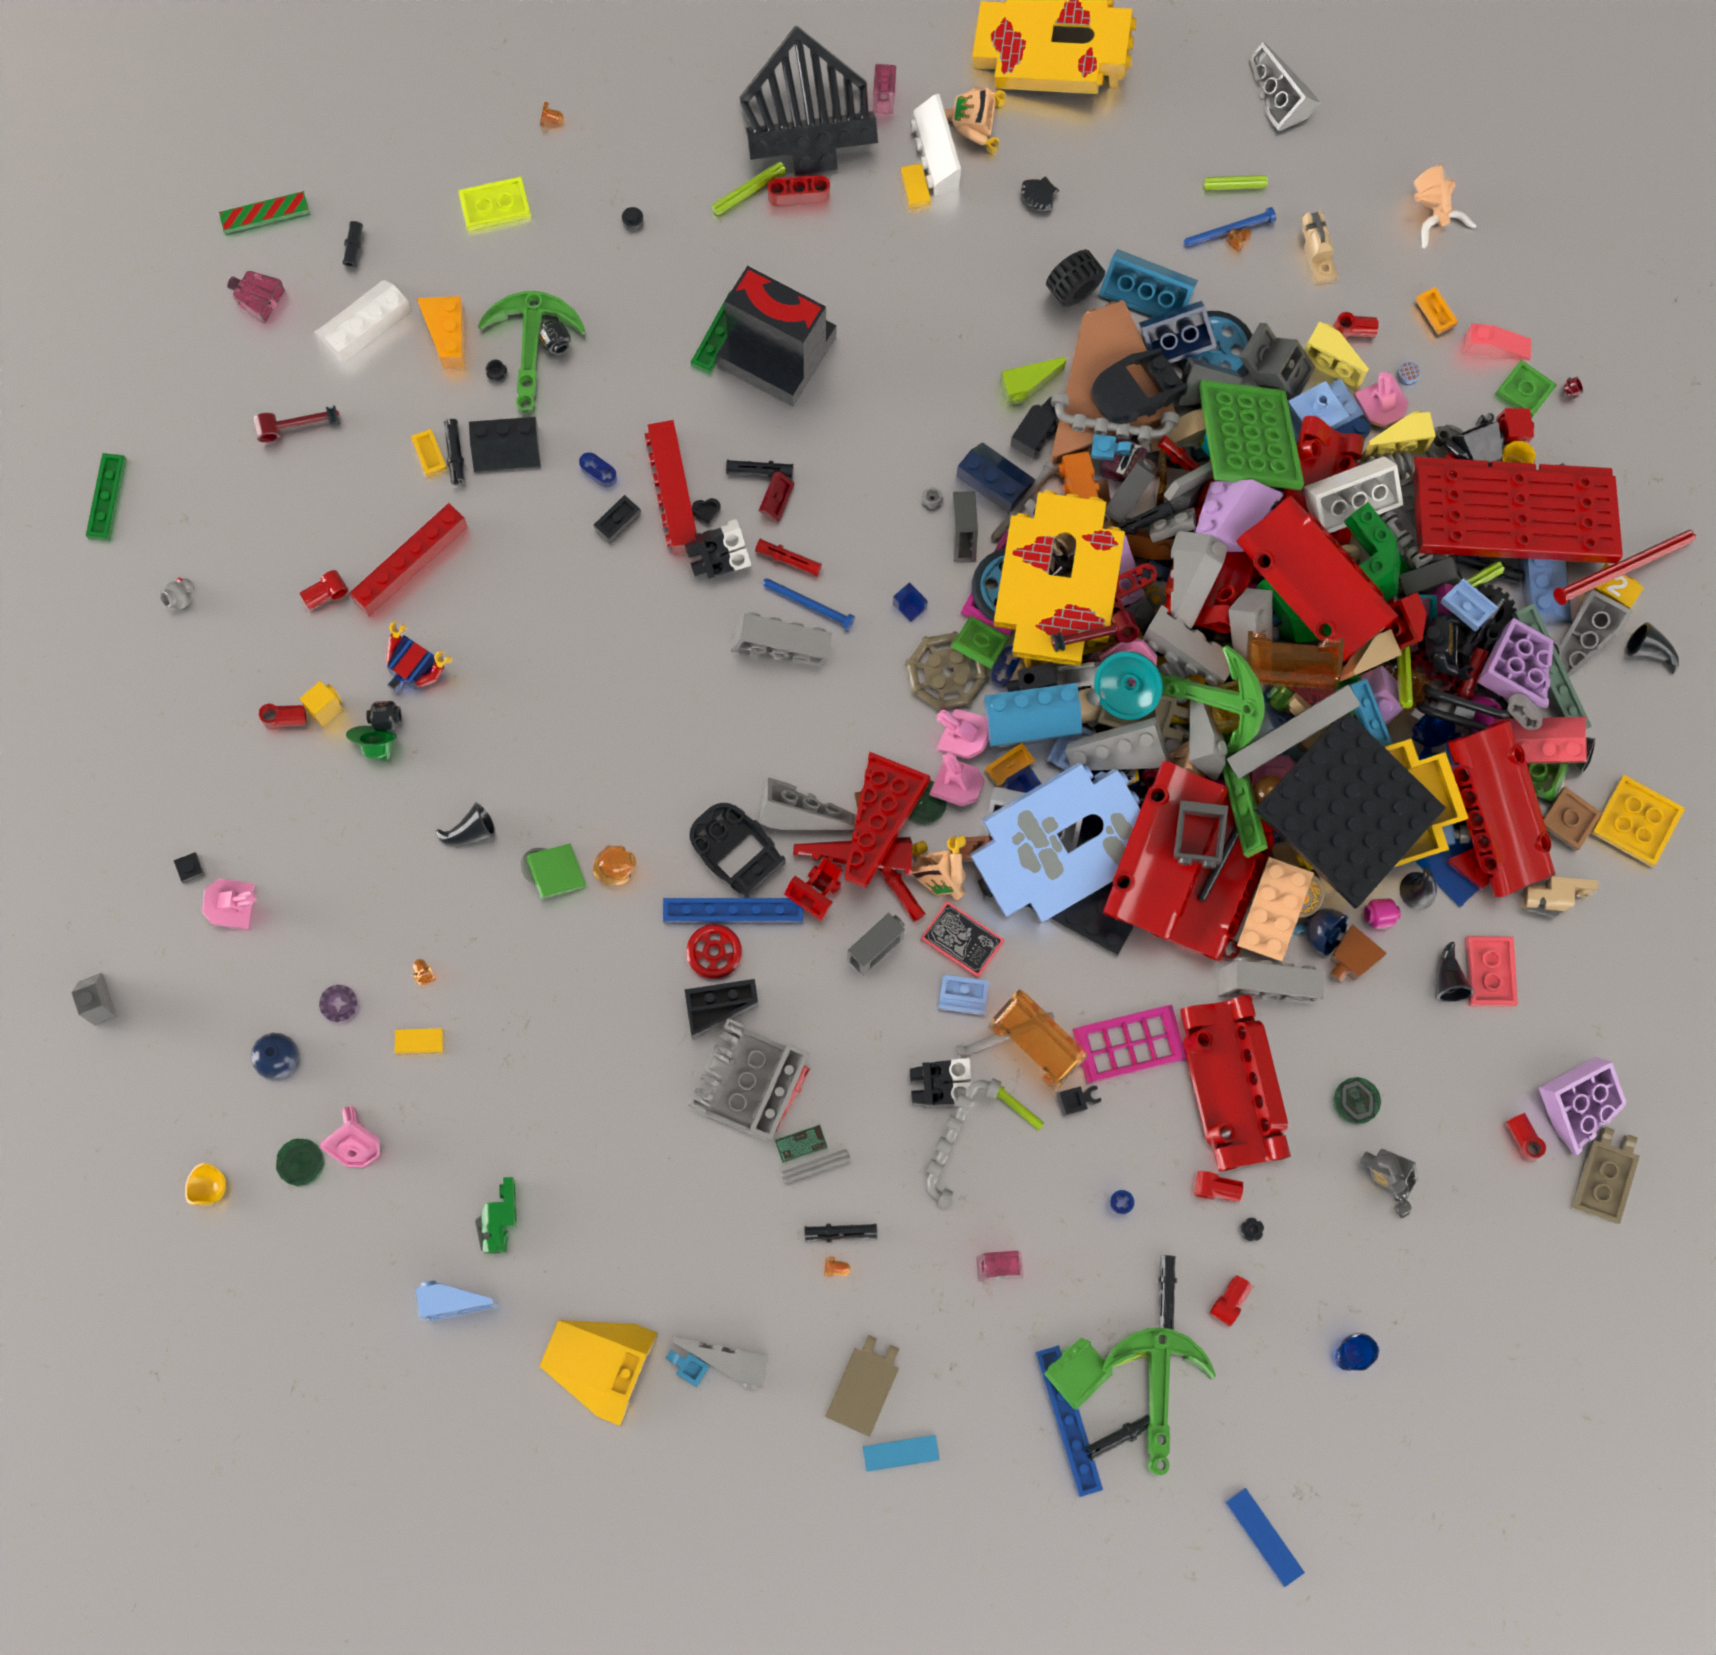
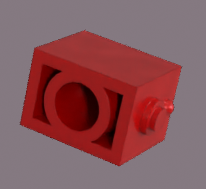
(1516, 424)

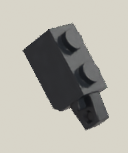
(1034, 429)

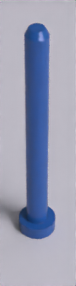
(1269, 216)
(812, 604)

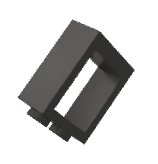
(1203, 810)
(876, 943)

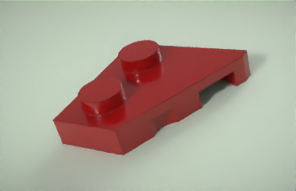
(1469, 867)

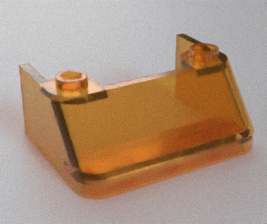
(1295, 663)
(1039, 1038)

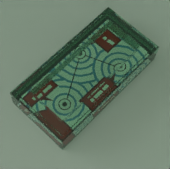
(801, 1144)

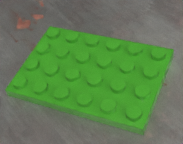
(1250, 434)

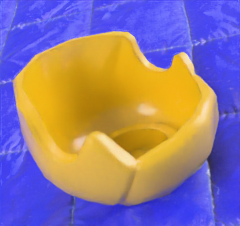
(1518, 452)

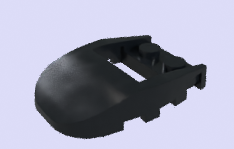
(1120, 396)
(722, 831)

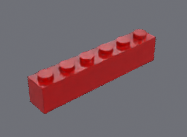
(672, 485)
(408, 560)

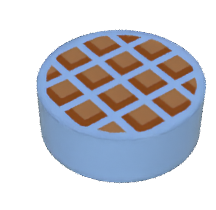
(1408, 372)

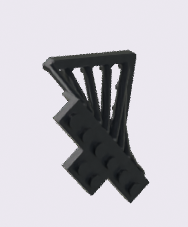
(812, 139)

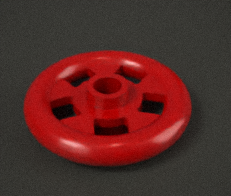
(732, 958)

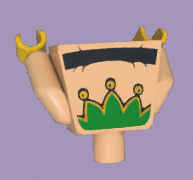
(975, 114)
(941, 870)

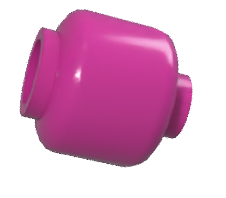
(1381, 913)

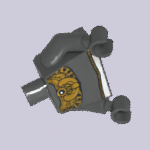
(1395, 1174)

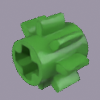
(1280, 697)

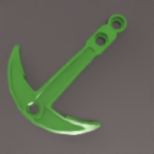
(532, 318)
(1246, 702)
(1159, 1373)

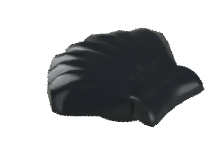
(1039, 193)

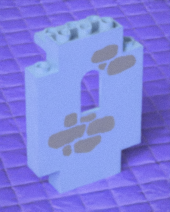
(1028, 859)

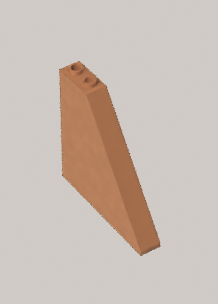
(1103, 340)

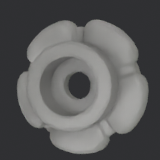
(932, 492)

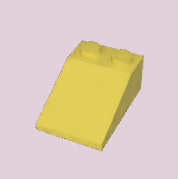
(1335, 356)
(1409, 434)

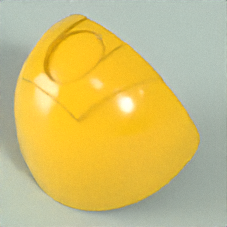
(205, 1185)

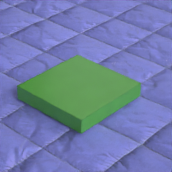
(1525, 388)
(980, 642)
(555, 871)

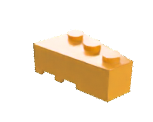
(446, 327)

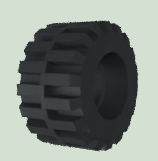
(1075, 278)
(1504, 615)

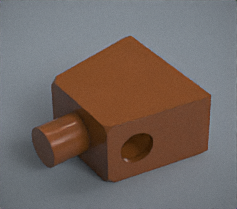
(1354, 955)

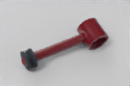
(268, 427)
(1122, 626)

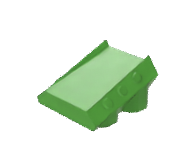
(1548, 778)
(1078, 1372)

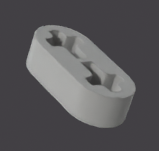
(1522, 713)

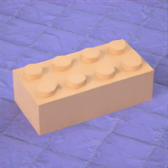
(1275, 909)

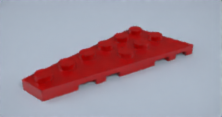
(883, 809)

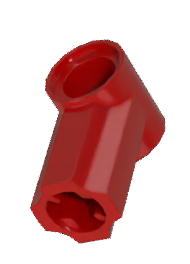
(1356, 325)
(329, 587)
(285, 716)
(1525, 1134)
(1211, 1186)
(1229, 1304)

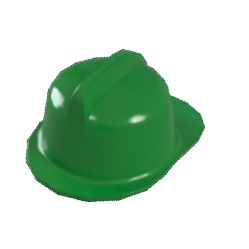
(372, 743)

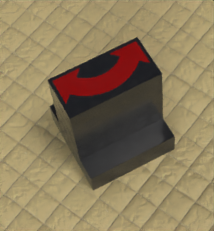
(773, 336)

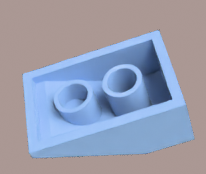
(443, 1301)

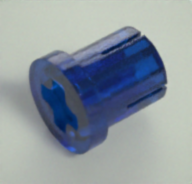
(1122, 1194)

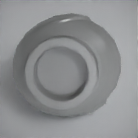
(176, 594)

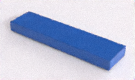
(1264, 1537)

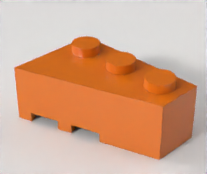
(1078, 475)

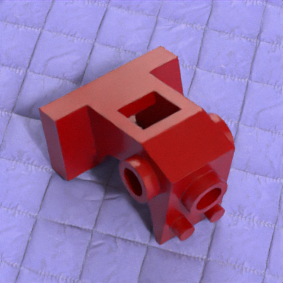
(825, 878)

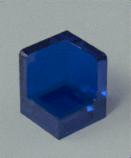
(910, 602)
(1023, 780)

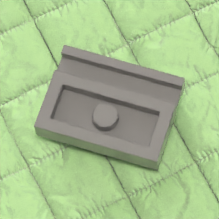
(1172, 524)

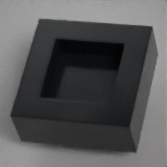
(189, 867)

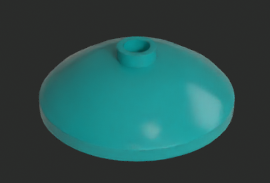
(1122, 697)

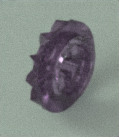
(331, 995)

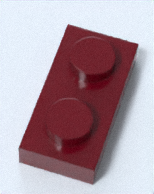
(776, 496)

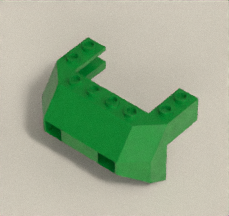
(1381, 568)

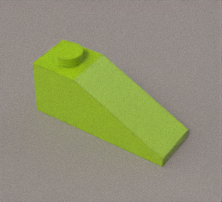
(1025, 381)

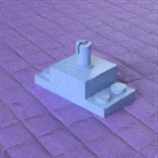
(1329, 402)

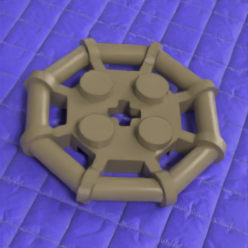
(934, 679)

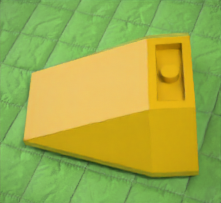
(598, 1363)

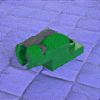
(497, 1218)

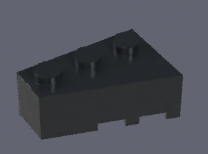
(716, 1003)

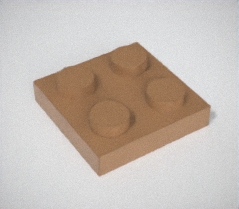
(1571, 818)

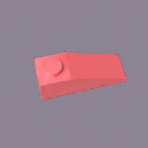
(1496, 342)

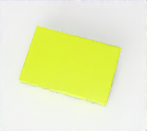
(494, 203)

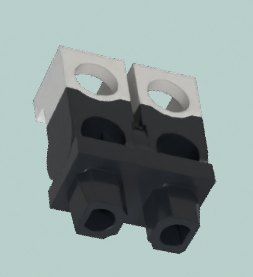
(720, 551)
(935, 1077)

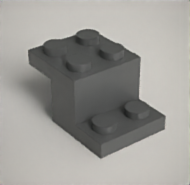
(1277, 361)

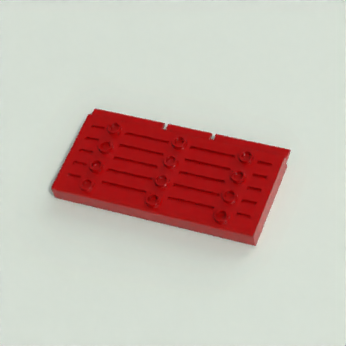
(1516, 510)

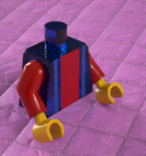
(411, 662)

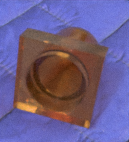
(550, 115)
(1238, 238)
(423, 973)
(835, 1267)

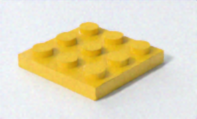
(1638, 820)

